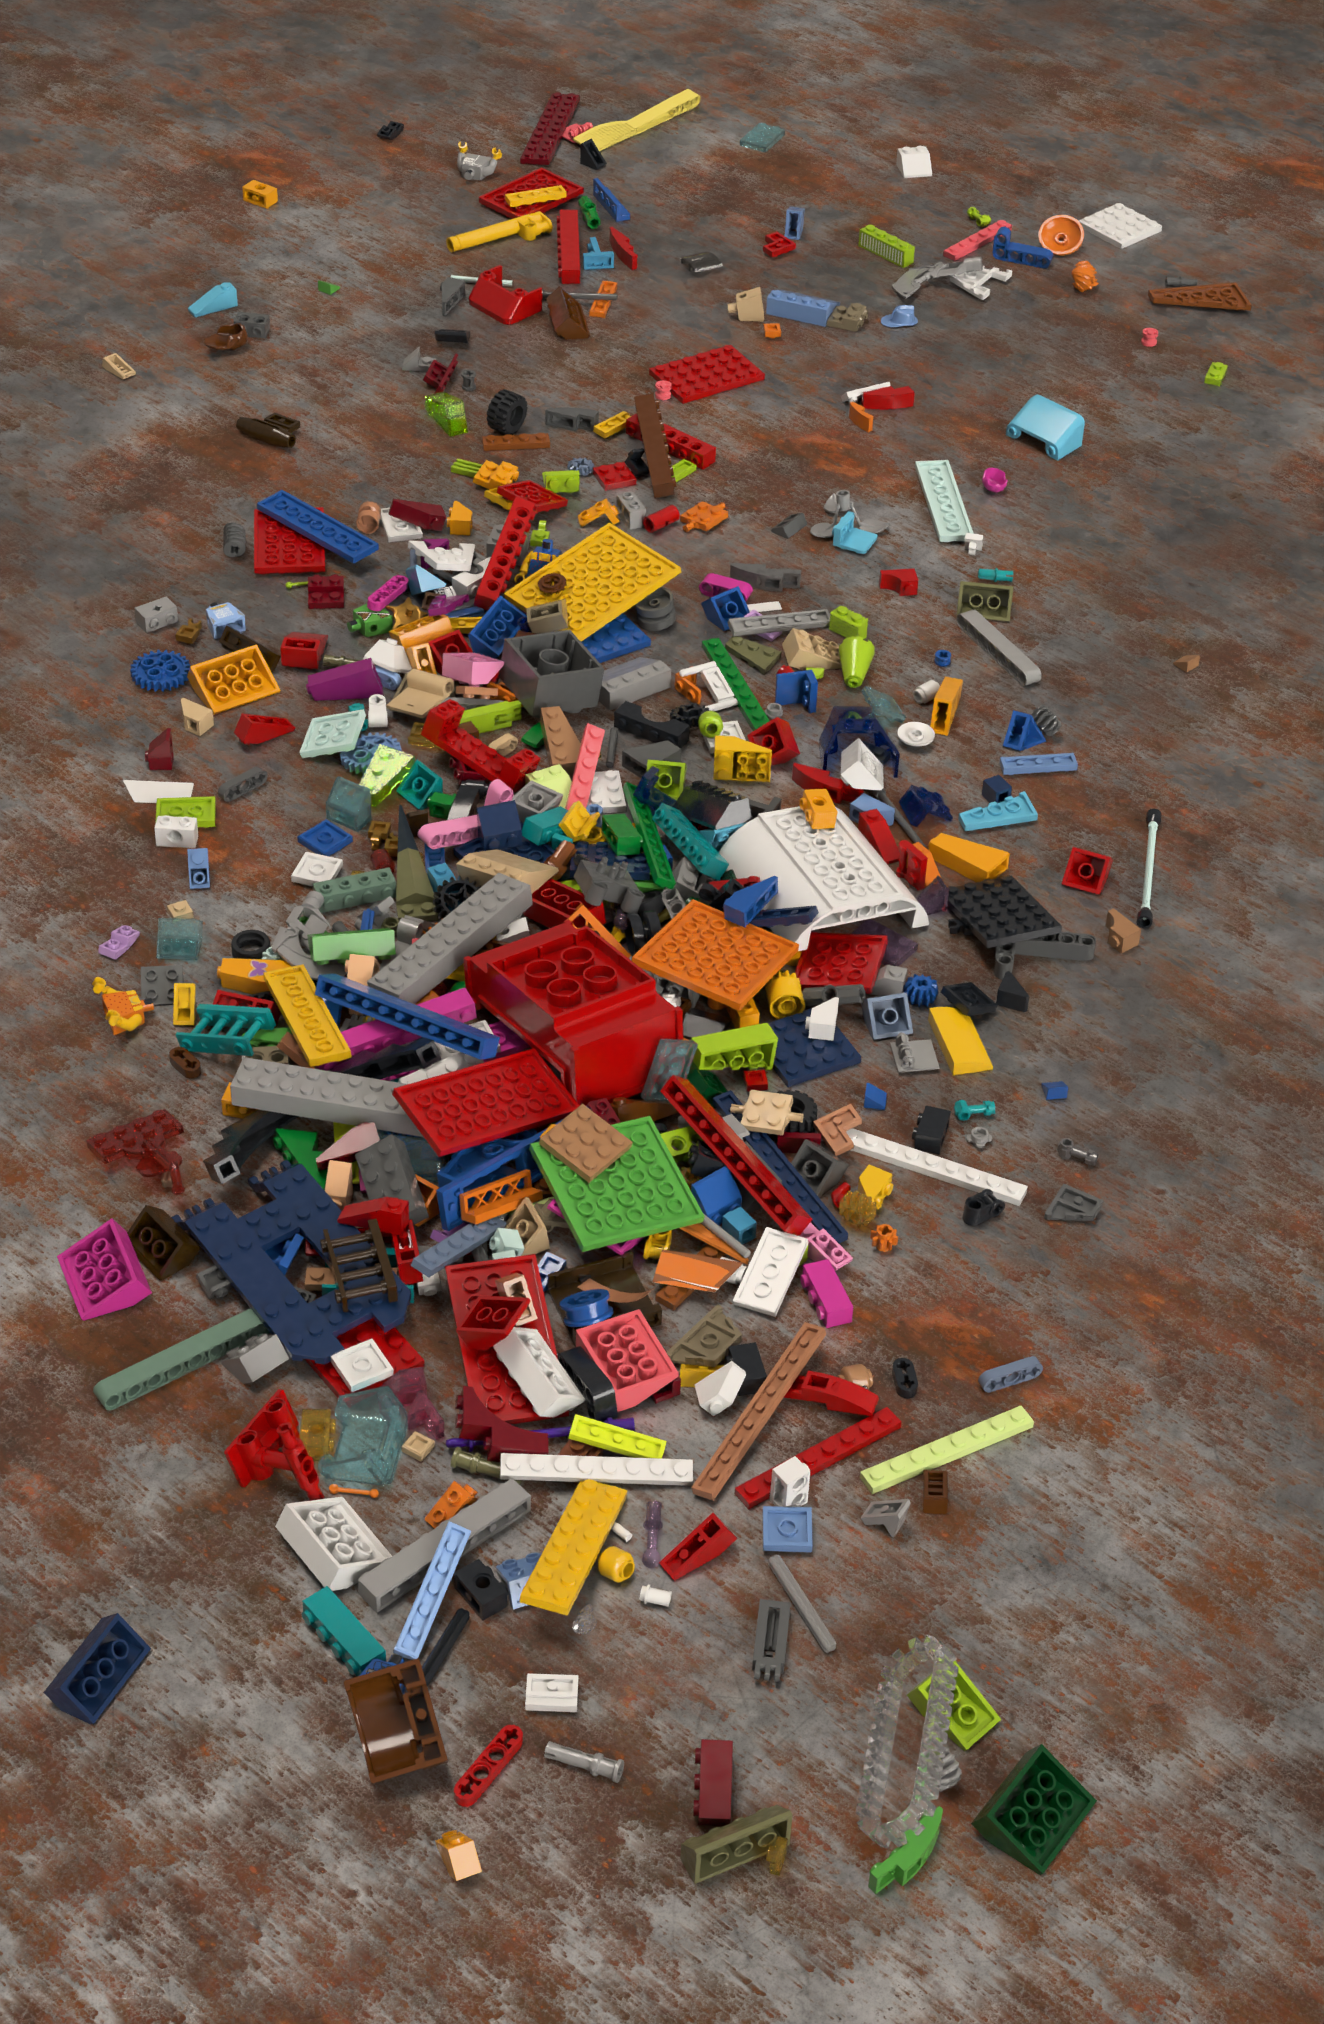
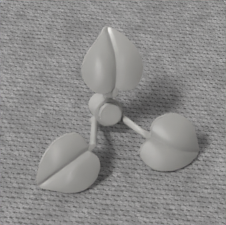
(841, 502)

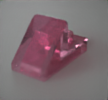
(424, 1413)

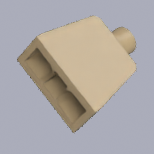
(748, 305)

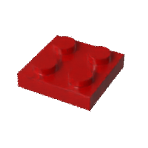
(614, 476)

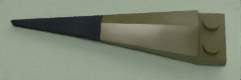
(413, 887)

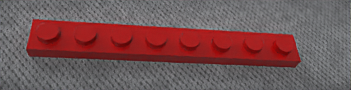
(825, 1453)

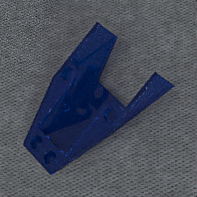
(855, 720)

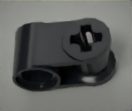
(982, 1207)

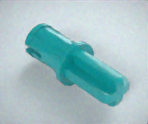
(991, 574)

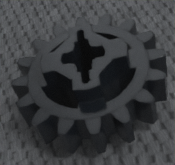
(688, 713)

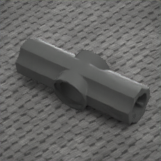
(847, 994)

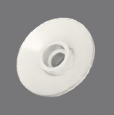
(916, 734)

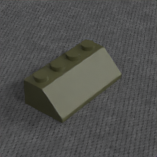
(735, 1843)

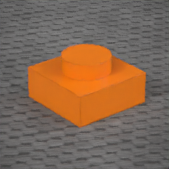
(772, 330)

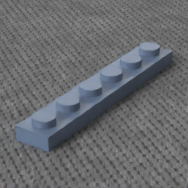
(456, 1246)

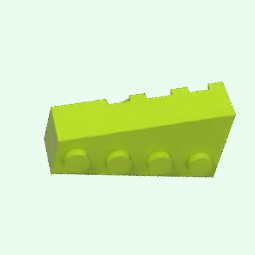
(737, 1048)

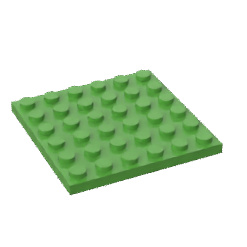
(630, 1198)

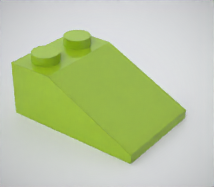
(970, 1710)

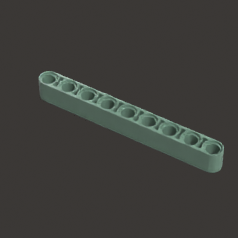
(178, 1360)

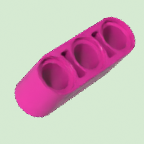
(716, 584)

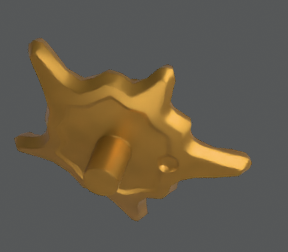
(405, 613)

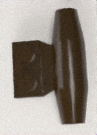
(273, 430)

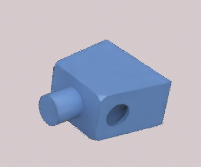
(794, 220)

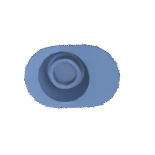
(901, 316)

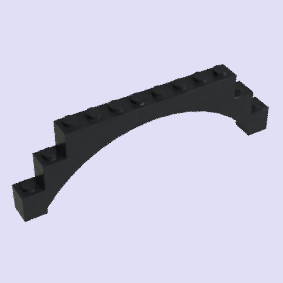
(251, 1131)

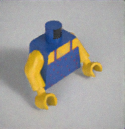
(538, 558)

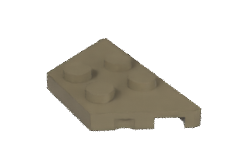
(707, 1341)

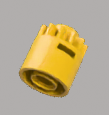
(784, 995)

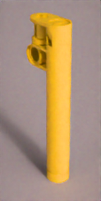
(525, 226)

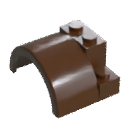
(395, 1723)

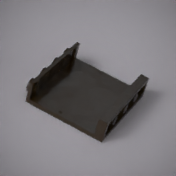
(611, 1272)

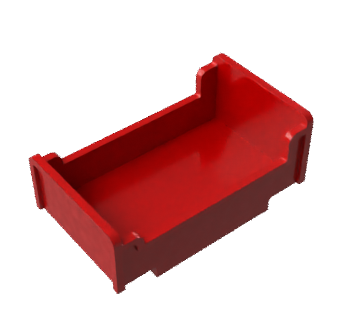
(577, 1007)

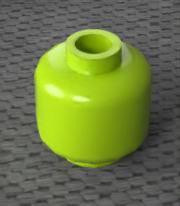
(710, 724)

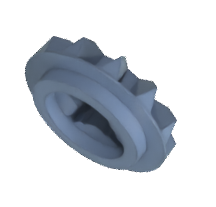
(585, 466)

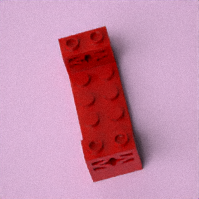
(443, 730)

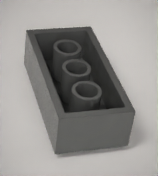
(389, 1173)

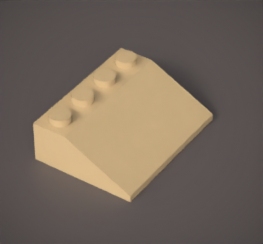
(486, 864)

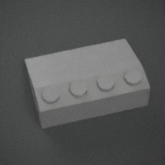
(633, 681)

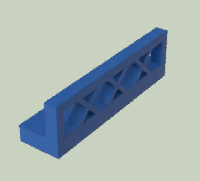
(609, 201)

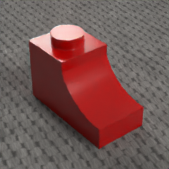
(899, 580)

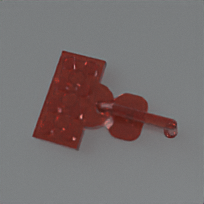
(143, 1141)

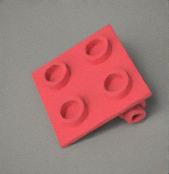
(575, 130)

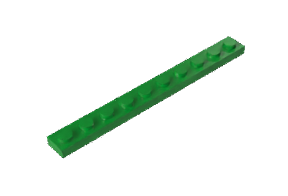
(746, 700)
(652, 843)

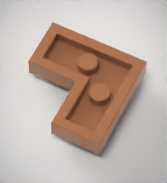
(476, 692)
(834, 1128)

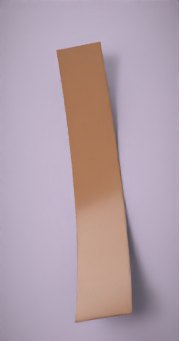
(615, 1296)

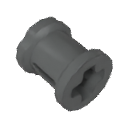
(468, 380)

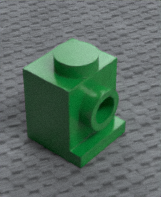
(440, 804)

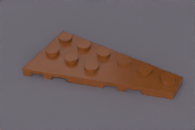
(1212, 296)

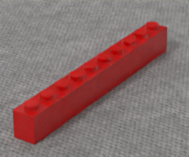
(736, 1155)

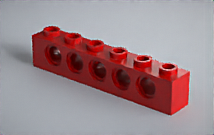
(679, 444)

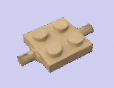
(767, 1112)

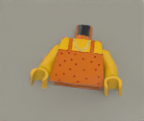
(122, 1008)

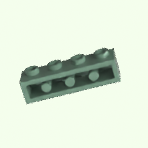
(356, 889)

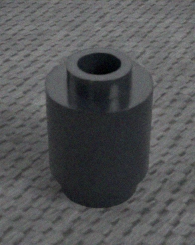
(481, 784)

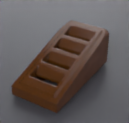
(935, 1493)

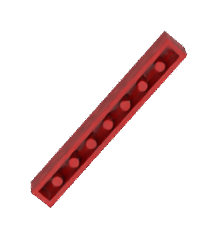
(568, 247)

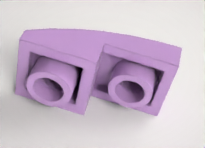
(120, 942)

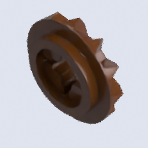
(545, 583)

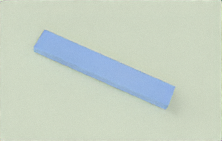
(432, 1591)

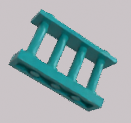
(226, 1016)

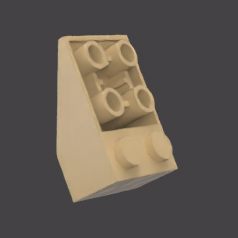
(810, 651)

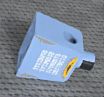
(221, 615)

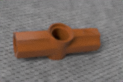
(561, 858)

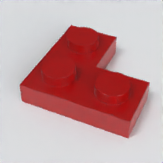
(777, 244)

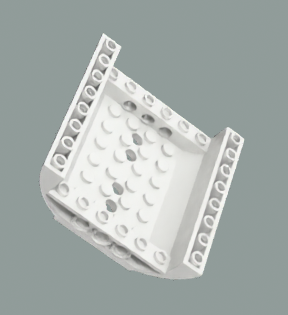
(819, 868)

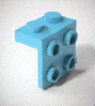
(852, 538)

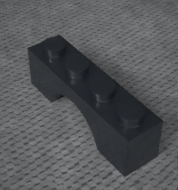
(630, 719)

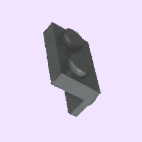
(214, 1282)

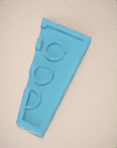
(998, 814)

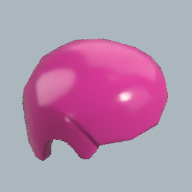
(994, 480)

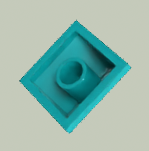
(420, 785)

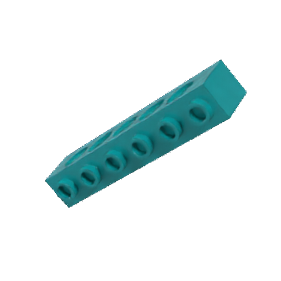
(690, 841)

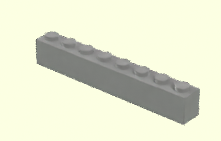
(409, 1566)

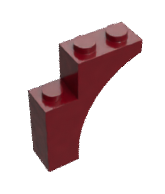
(499, 1437)

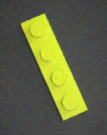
(615, 1438)

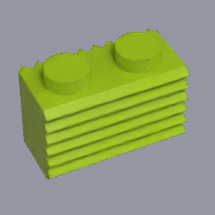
(848, 623)

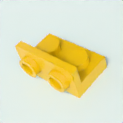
(578, 822)

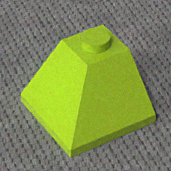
(671, 777)

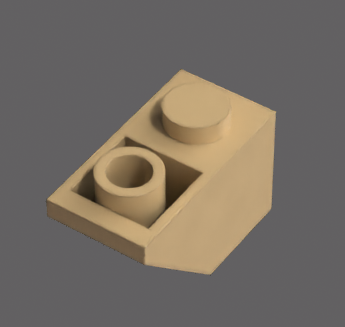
(196, 717)

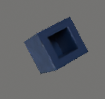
(996, 789)

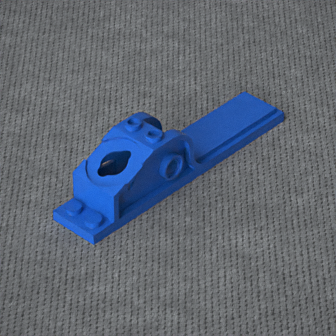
(478, 1167)

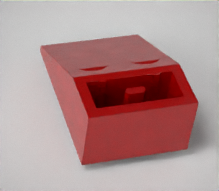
(302, 650)

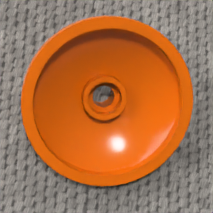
(1061, 228)

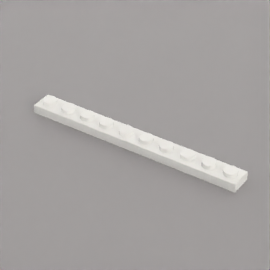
(936, 1167)

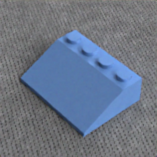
(800, 307)

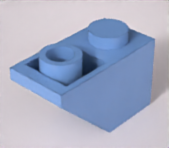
(866, 803)
(198, 868)

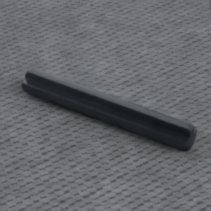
(445, 1644)

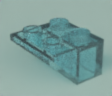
(349, 804)
(179, 938)

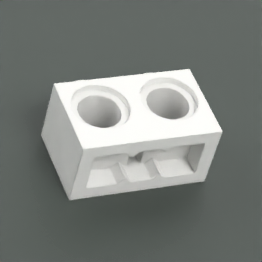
(790, 1484)

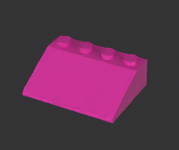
(104, 1272)

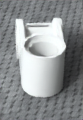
(377, 711)

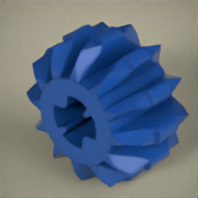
(921, 990)

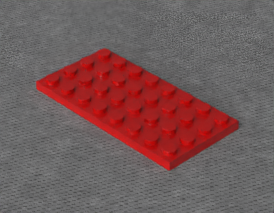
(485, 1102)
(482, 1367)

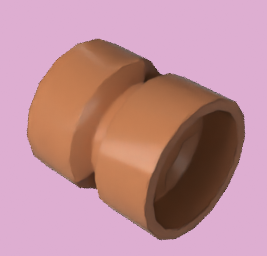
(368, 517)

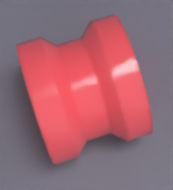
(1149, 337)
(663, 390)

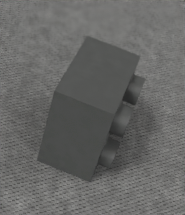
(551, 672)

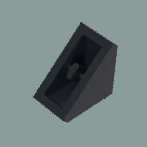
(590, 155)
(1012, 994)

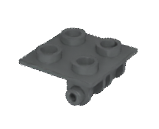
(159, 981)

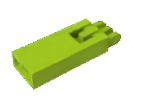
(485, 717)

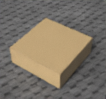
(418, 1446)

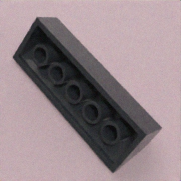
(713, 806)

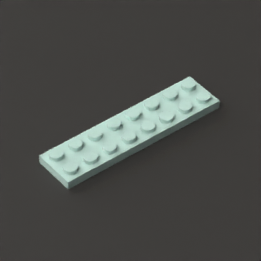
(943, 500)

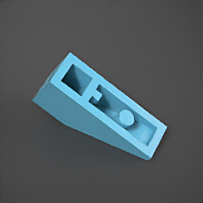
(217, 299)

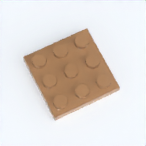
(585, 1143)

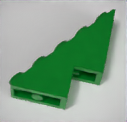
(301, 1148)

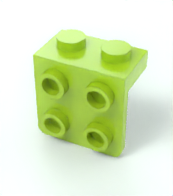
(562, 481)

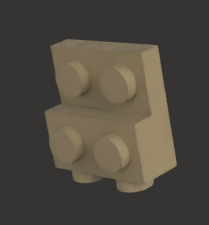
(848, 318)

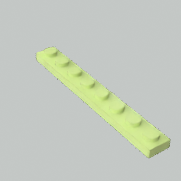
(946, 1449)

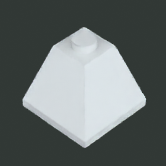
(389, 656)

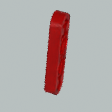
(486, 1764)

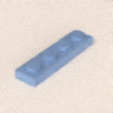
(1038, 763)

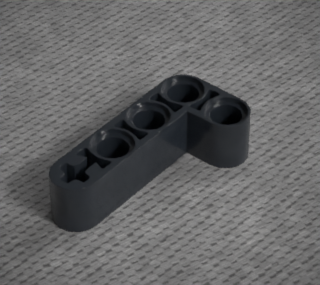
(591, 1383)

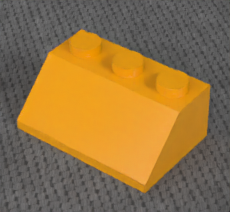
(421, 631)

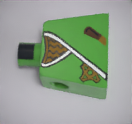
(370, 622)

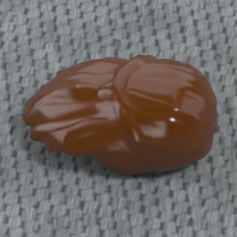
(227, 337)

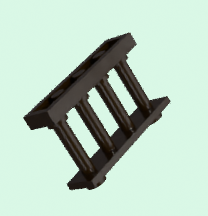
(376, 1252)

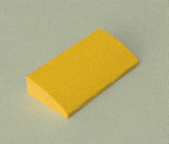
(958, 1041)

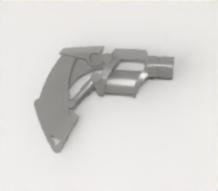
(908, 282)
(287, 940)

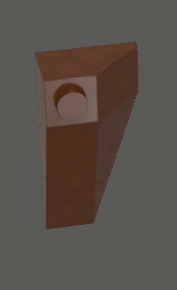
(634, 1109)

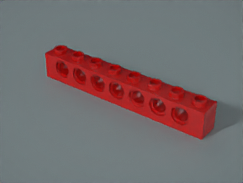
(505, 552)

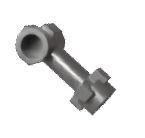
(1066, 1149)

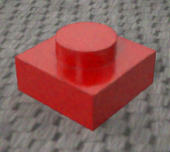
(755, 1080)

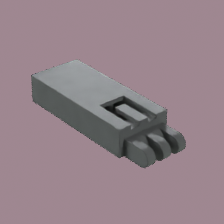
(771, 1636)

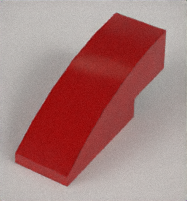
(888, 398)

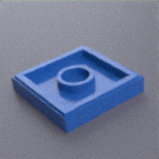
(325, 838)

